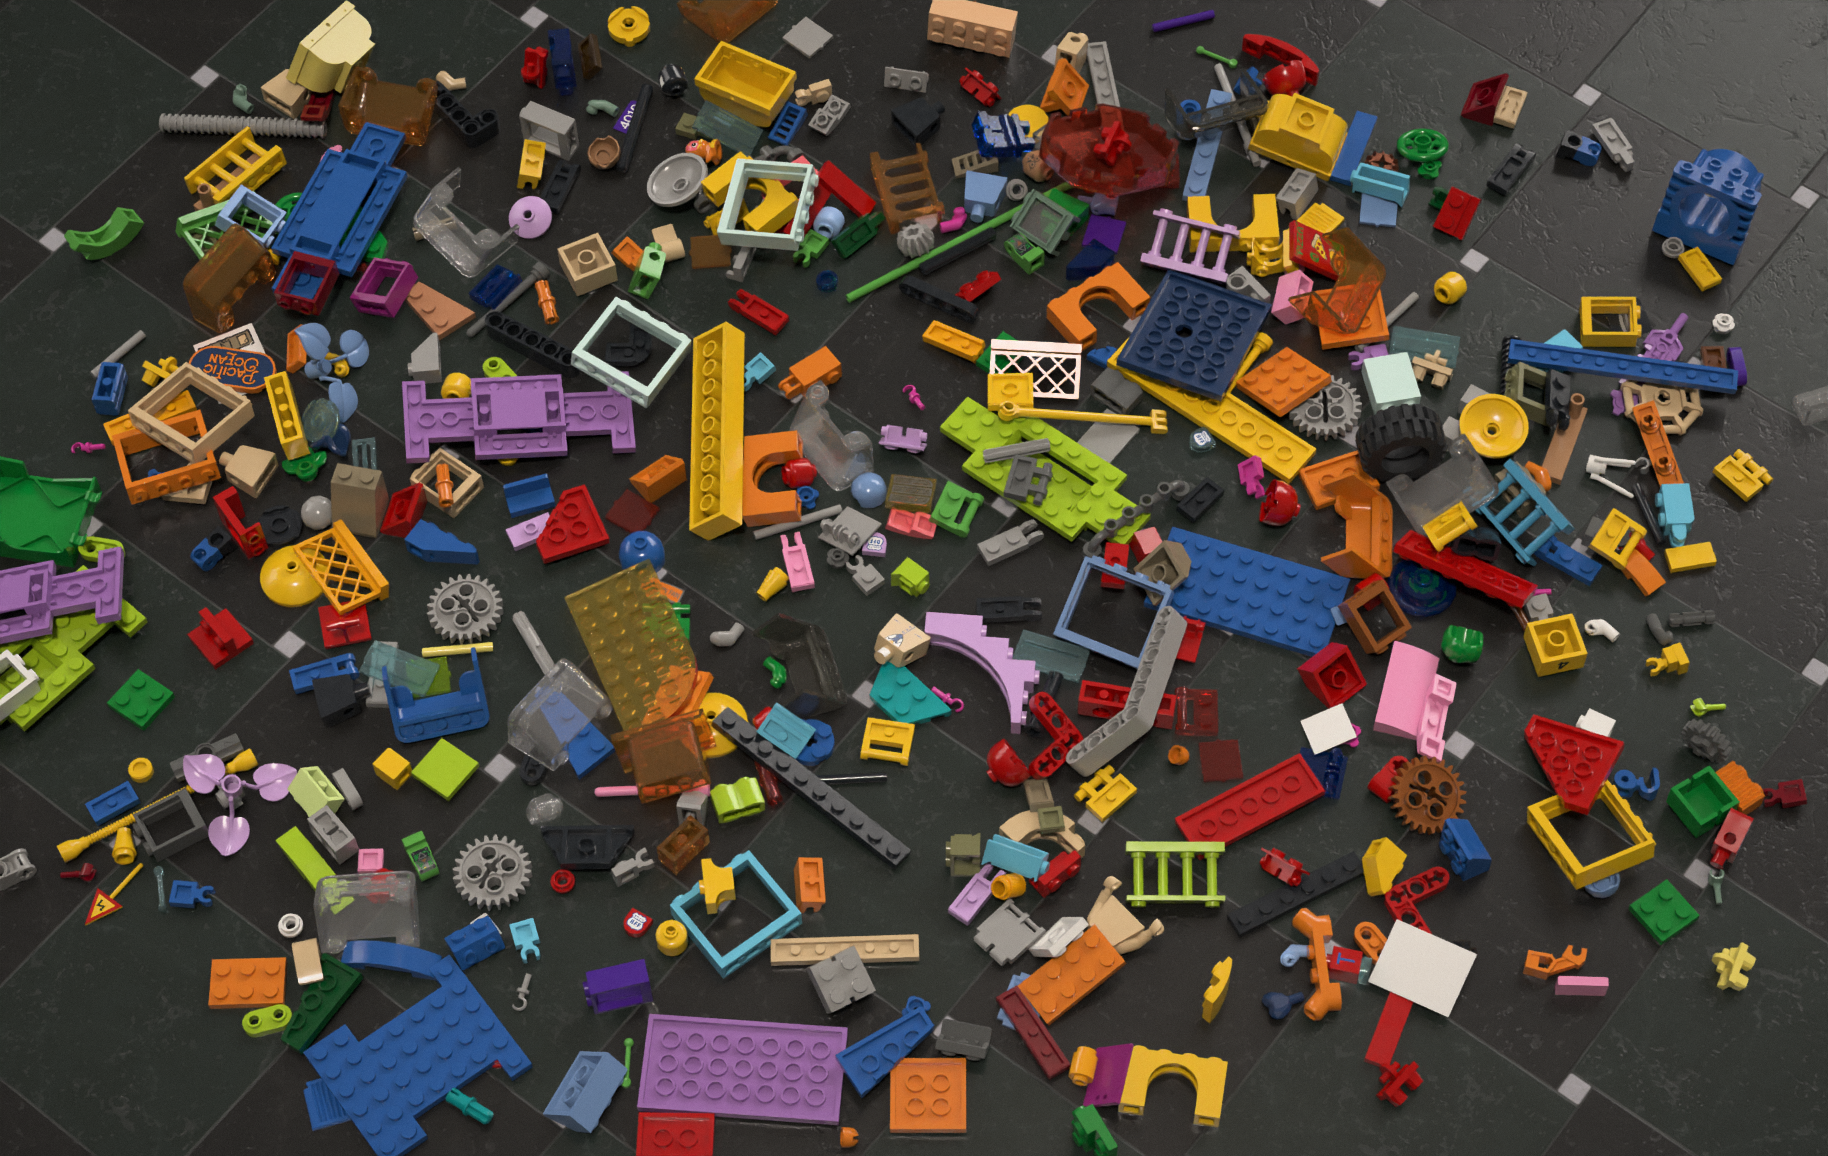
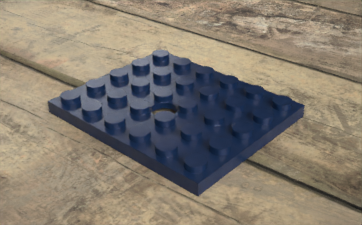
(1221, 331)

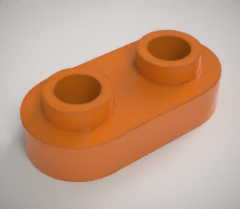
(1371, 946)

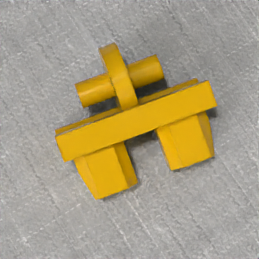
(154, 373)

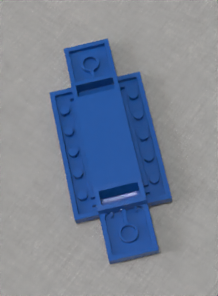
(333, 200)

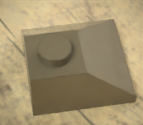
(1167, 564)

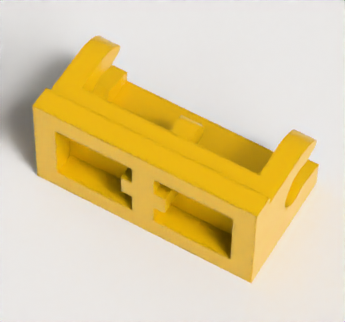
(531, 163)

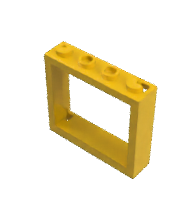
(1538, 819)

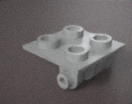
(848, 530)

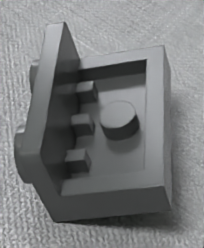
(964, 1039)

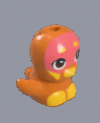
(706, 150)

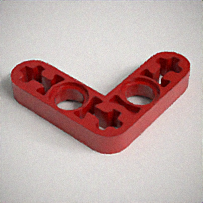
(1060, 735)
(1406, 905)

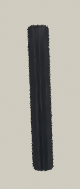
(957, 251)

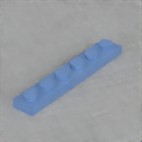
(1205, 153)

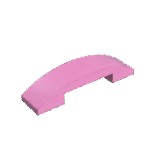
(1433, 717)

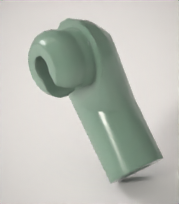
(240, 99)
(602, 105)

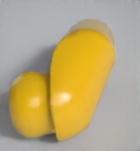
(341, 367)

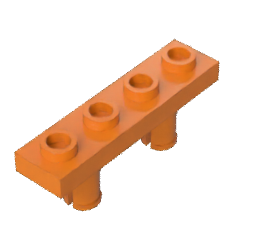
(1657, 443)

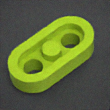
(500, 370)
(98, 544)
(267, 1022)

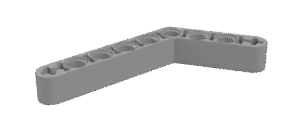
(1142, 700)

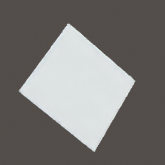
(1328, 729)

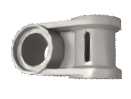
(13, 871)

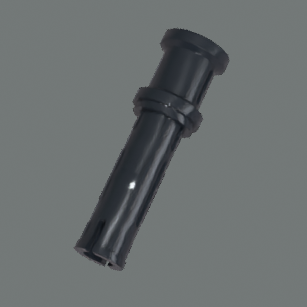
(1034, 727)

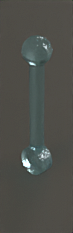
(158, 871)

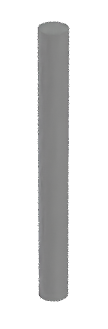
(1398, 311)
(806, 519)

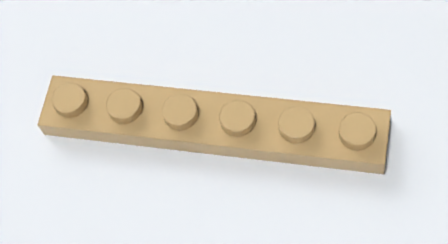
(870, 949)

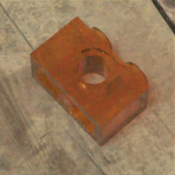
(683, 844)

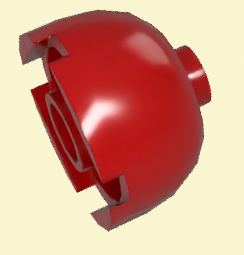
(1286, 79)
(1280, 504)
(1006, 765)

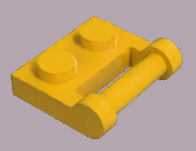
(1449, 526)
(1611, 534)
(887, 734)

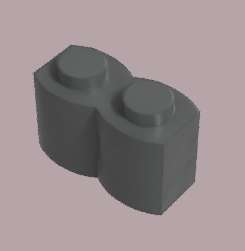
(1116, 392)

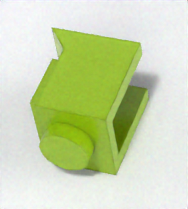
(911, 578)

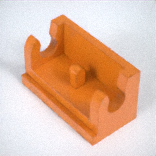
(809, 883)

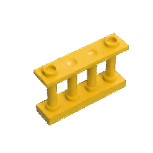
(251, 178)

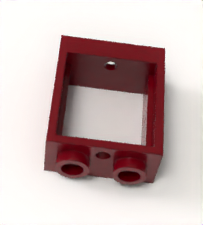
(310, 265)

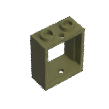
(1514, 390)

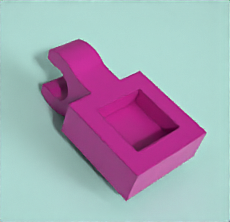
(1250, 474)

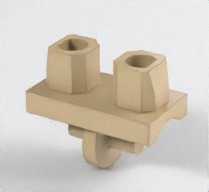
(1440, 373)

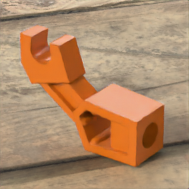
(1566, 962)

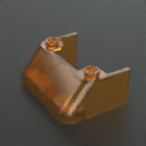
(1354, 290)

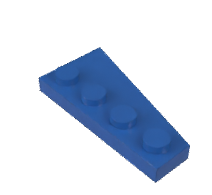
(588, 750)
(880, 1052)

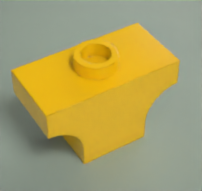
(716, 885)

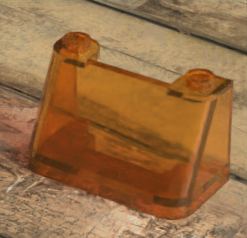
(724, 18)
(388, 105)

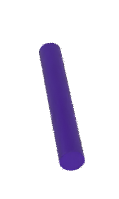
(1183, 21)

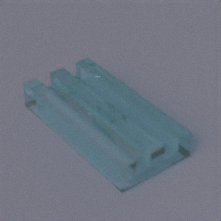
(364, 442)

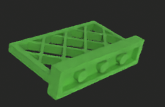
(205, 218)

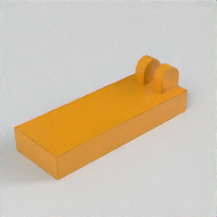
(954, 341)

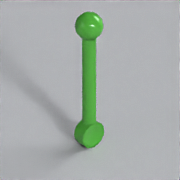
(1232, 63)
(628, 1043)

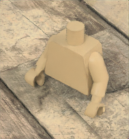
(1118, 923)

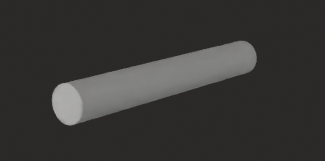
(121, 351)

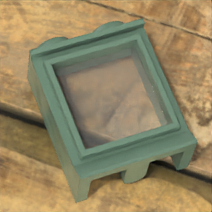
(1043, 221)

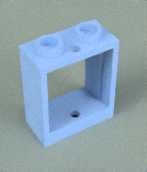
(256, 203)

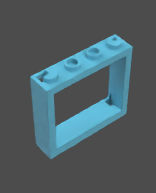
(755, 944)

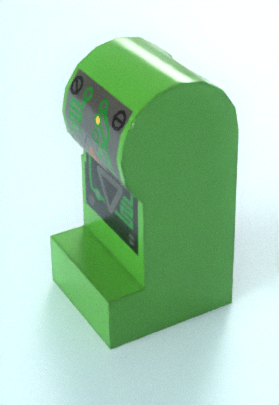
(1024, 253)
(420, 856)

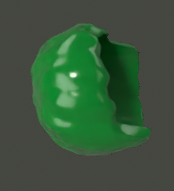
(1462, 644)

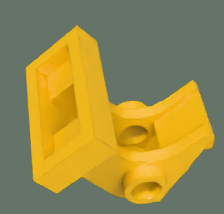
(1261, 254)

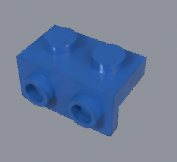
(475, 942)

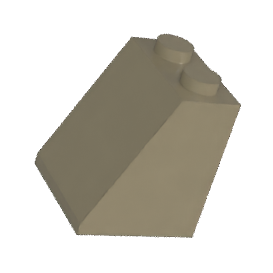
(359, 499)

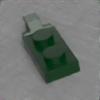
(857, 233)

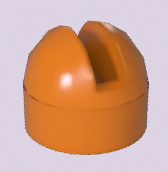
(1177, 757)
(846, 1137)

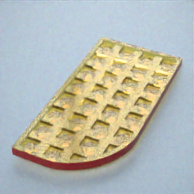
(636, 645)

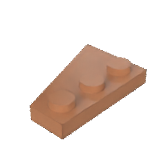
(438, 311)

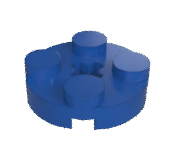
(822, 749)

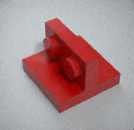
(219, 637)

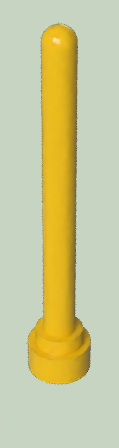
(1261, 344)

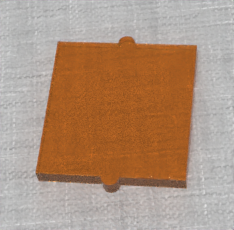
(709, 252)

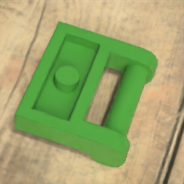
(949, 506)

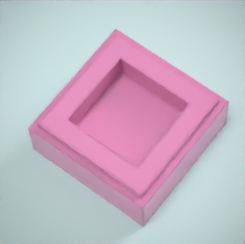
(370, 860)

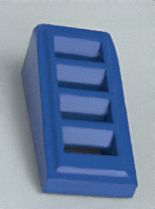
(788, 109)

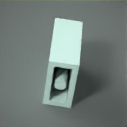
(1390, 381)

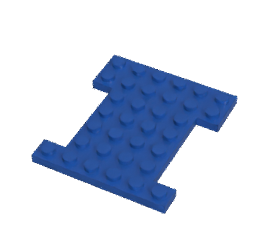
(415, 1061)

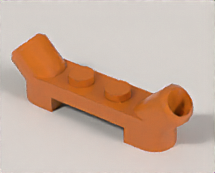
(1318, 931)

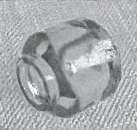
(544, 810)

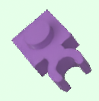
(1368, 352)

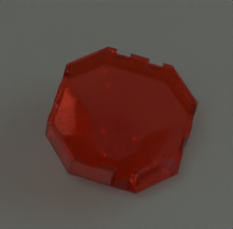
(1070, 142)

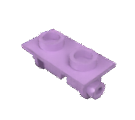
(895, 439)

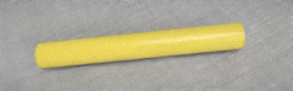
(457, 649)

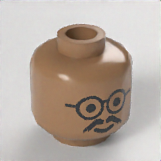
(1036, 168)

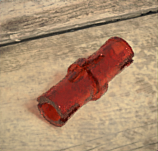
(769, 783)

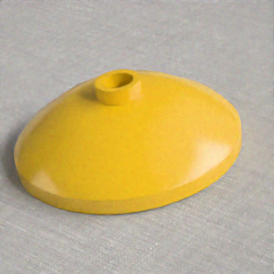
(1495, 414)
(290, 586)
(713, 705)

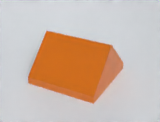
(660, 477)

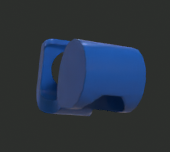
(1628, 784)

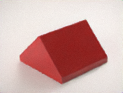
(404, 511)

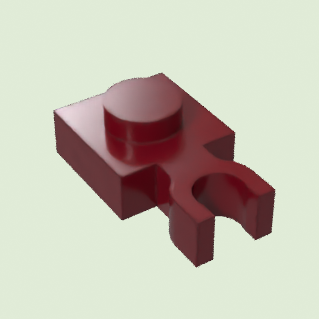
(1788, 793)

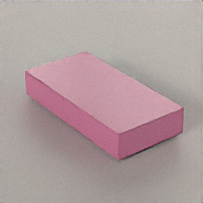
(1581, 986)

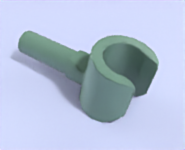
(1716, 883)

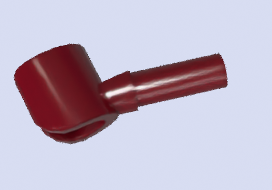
(87, 873)

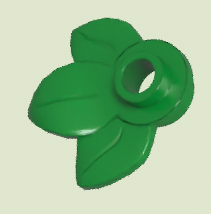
(305, 466)

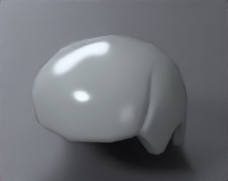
(317, 512)

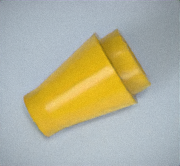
(773, 583)
(124, 848)

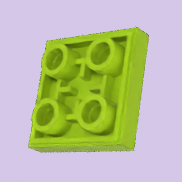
(445, 769)

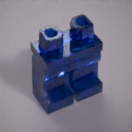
(562, 60)
(1002, 135)

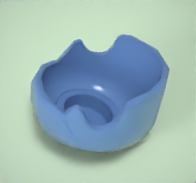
(869, 490)
(1604, 887)

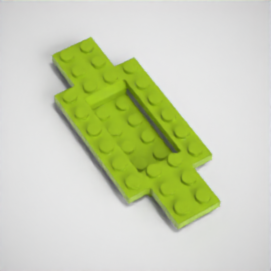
(1070, 502)

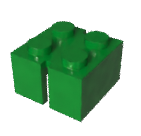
(1704, 804)

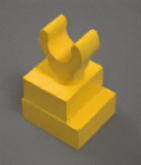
(1671, 659)

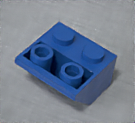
(1464, 848)

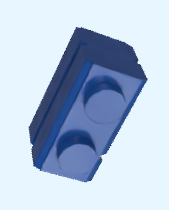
(109, 388)

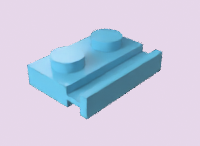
(786, 730)

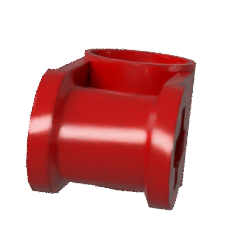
(1382, 780)

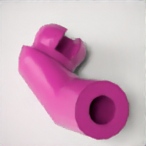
(956, 222)

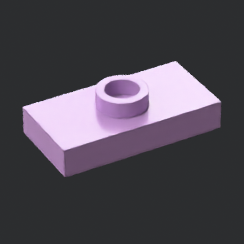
(527, 532)

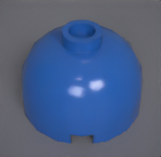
(640, 547)

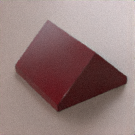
(1485, 99)

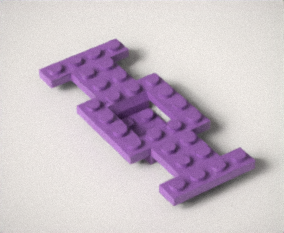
(515, 404)
(48, 595)

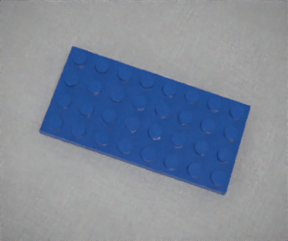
(1256, 594)

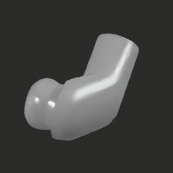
(727, 638)

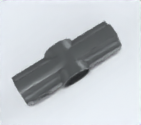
(223, 749)

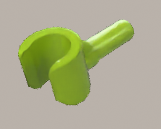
(1699, 707)

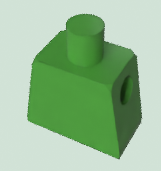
(650, 265)

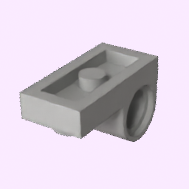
(1247, 285)

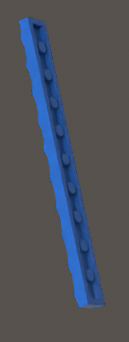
(1623, 366)

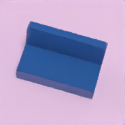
(529, 495)

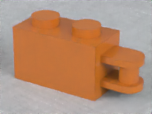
(816, 367)

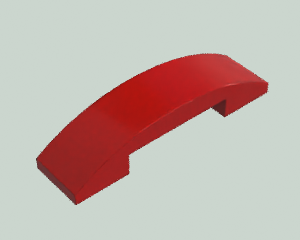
(1284, 52)

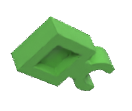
(811, 246)

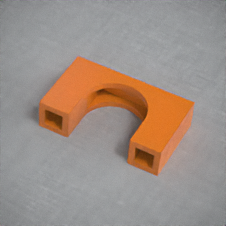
(1111, 284)
(760, 454)

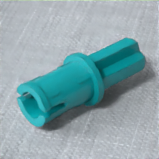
(469, 1106)

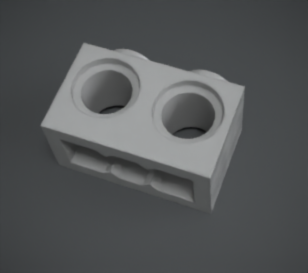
(333, 834)

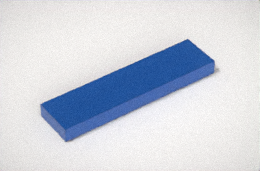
(1353, 147)

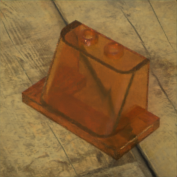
(667, 754)

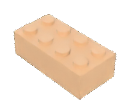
(972, 26)

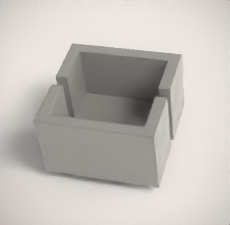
(840, 980)

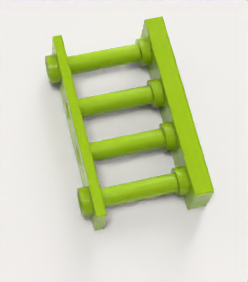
(1187, 852)

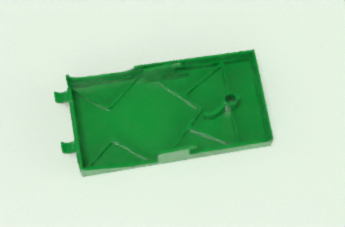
(43, 515)

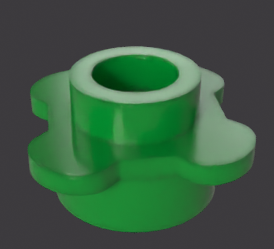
(1432, 172)

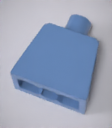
(983, 194)

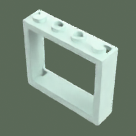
(770, 170)
(616, 379)

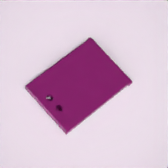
(1109, 1075)

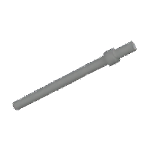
(1243, 129)

